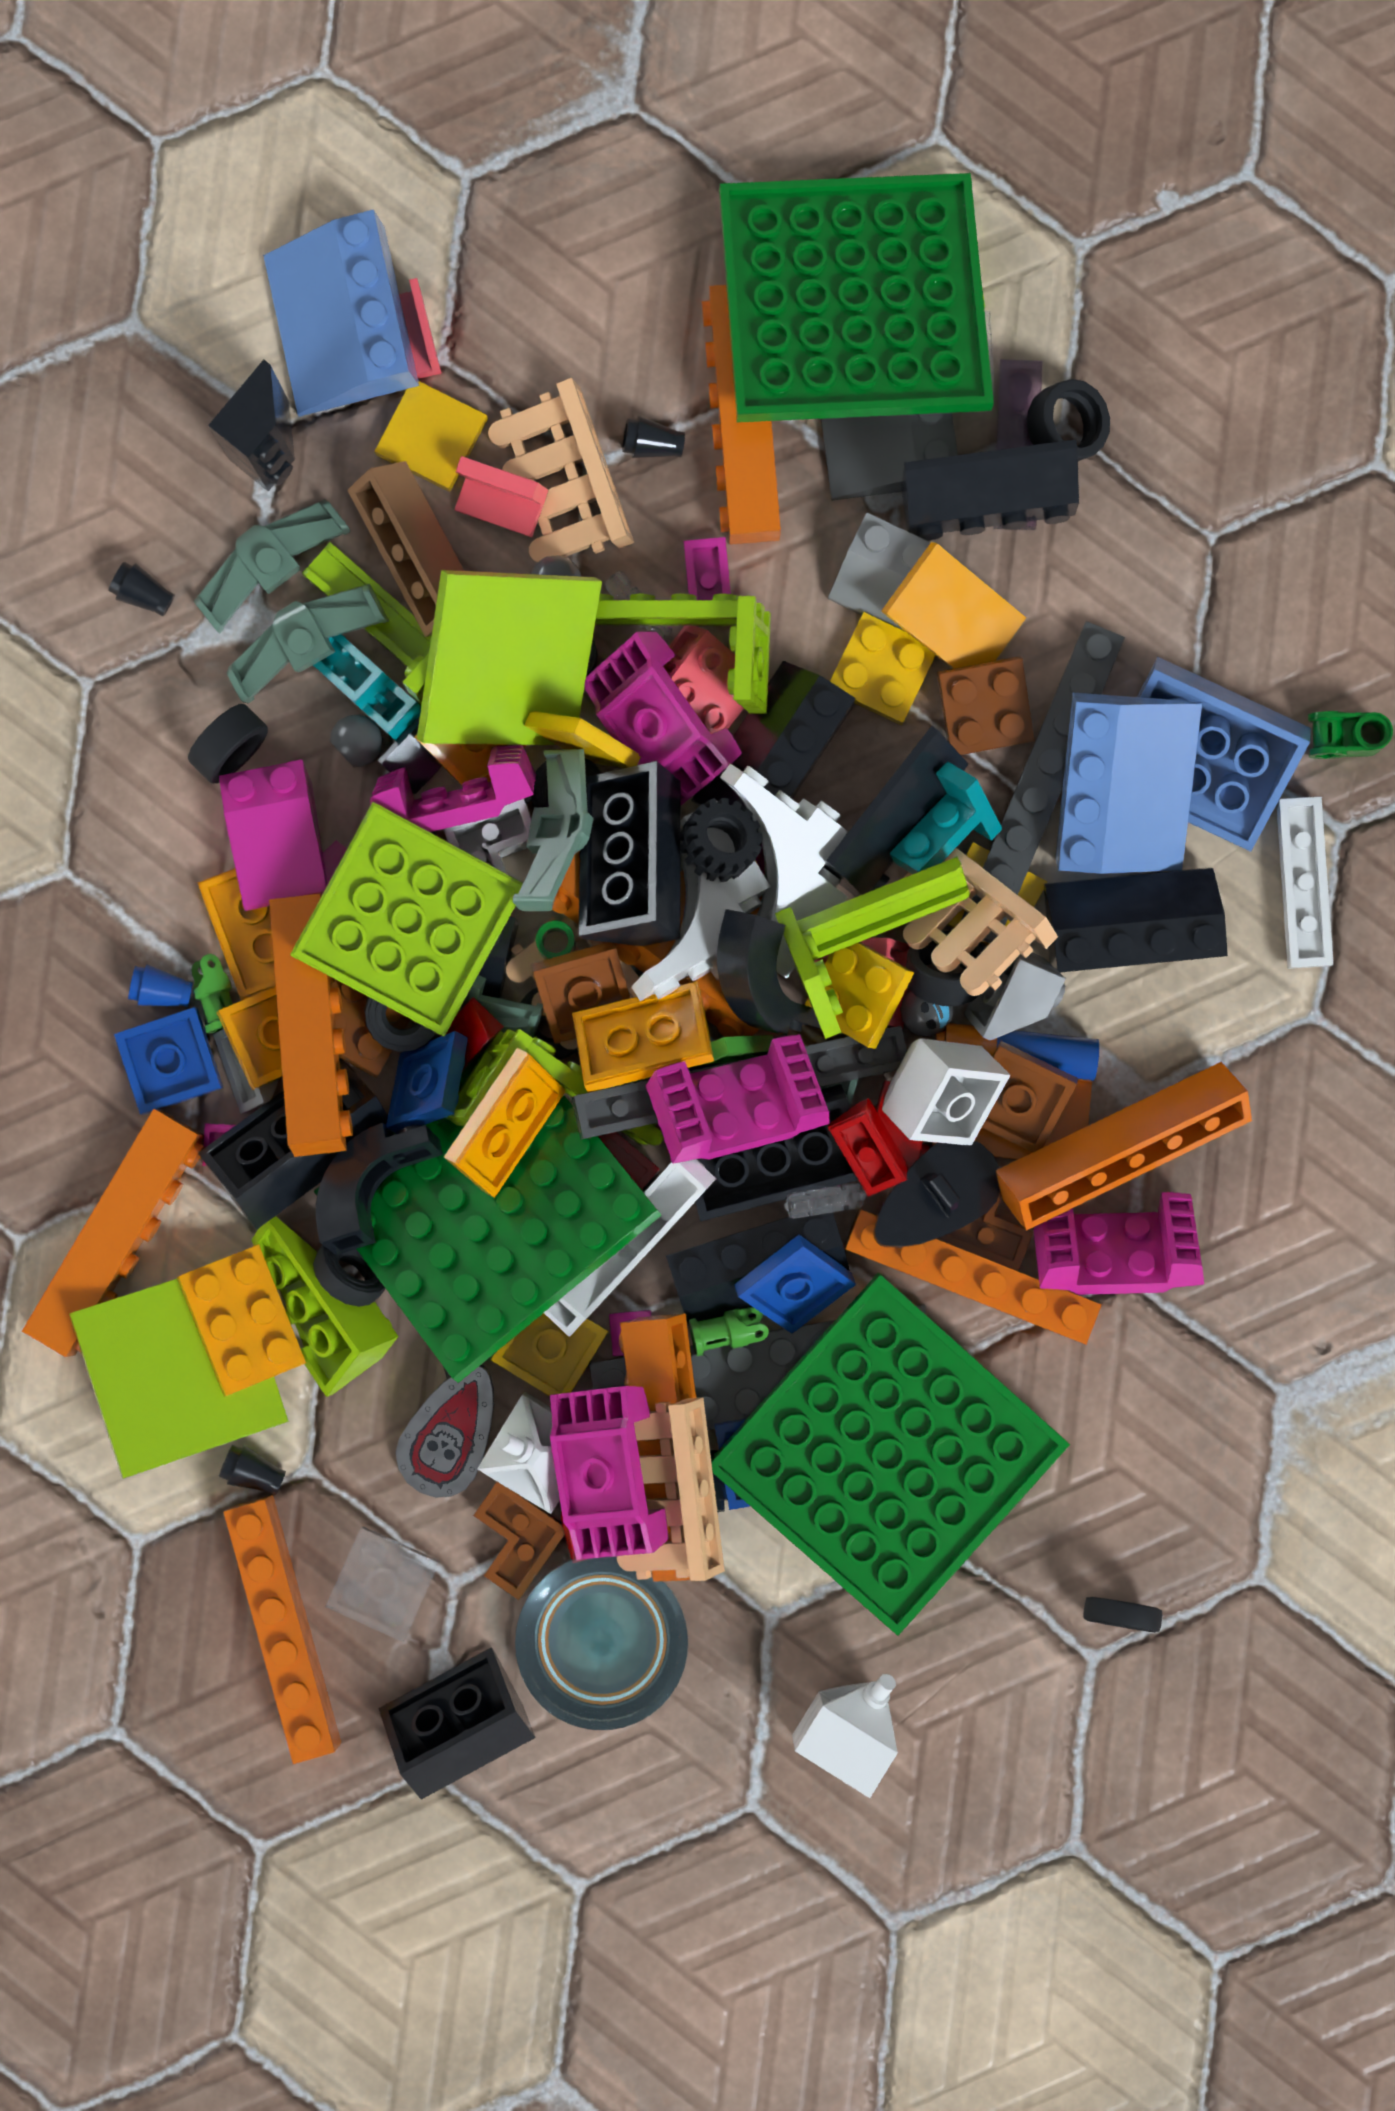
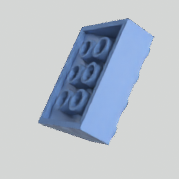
(340, 314)
(1240, 756)
(1127, 784)

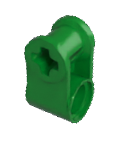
(1339, 734)

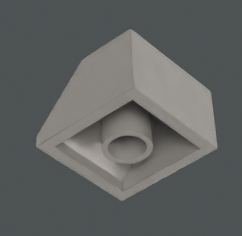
(875, 567)
(1024, 997)

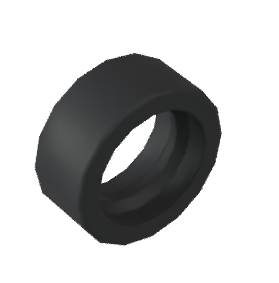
(1089, 405)
(228, 743)
(937, 986)

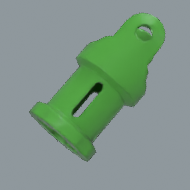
(212, 990)
(730, 1329)

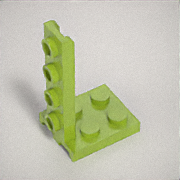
(401, 636)
(747, 637)
(860, 920)
(568, 1076)

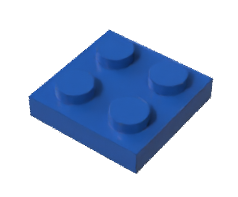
(168, 1061)
(427, 1082)
(795, 1284)

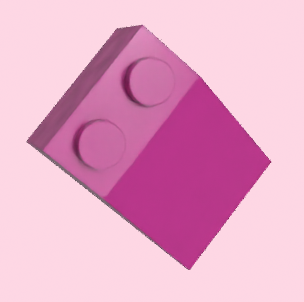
(273, 833)

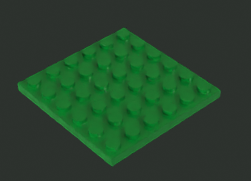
(855, 297)
(486, 1266)
(887, 1454)

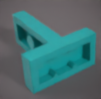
(948, 822)

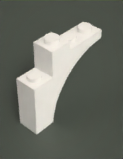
(794, 851)
(703, 915)
(672, 1196)

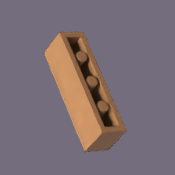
(405, 535)

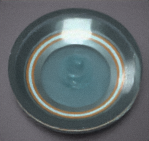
(601, 1644)

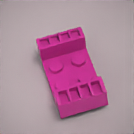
(653, 717)
(478, 800)
(738, 1102)
(1121, 1250)
(602, 1473)

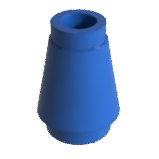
(158, 988)

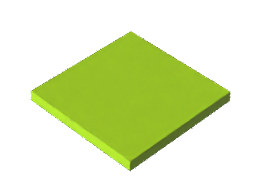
(504, 652)
(407, 919)
(159, 1381)

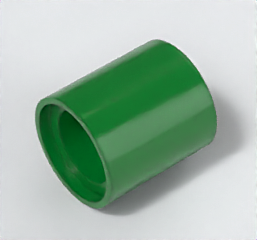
(553, 926)

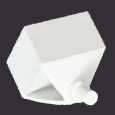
(944, 1091)
(523, 1454)
(850, 1733)

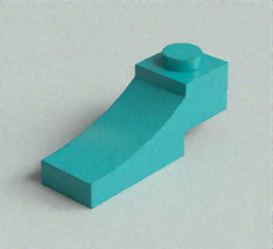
(369, 687)

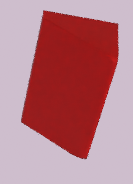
(477, 1026)
(869, 1148)

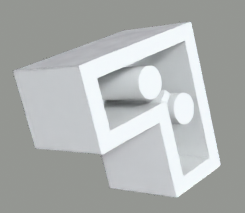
(494, 836)

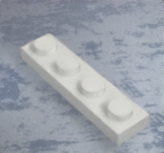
(1304, 882)

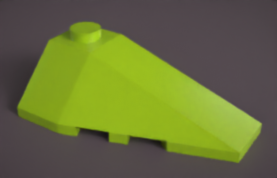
(336, 1336)

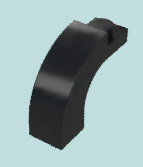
(749, 974)
(355, 1175)

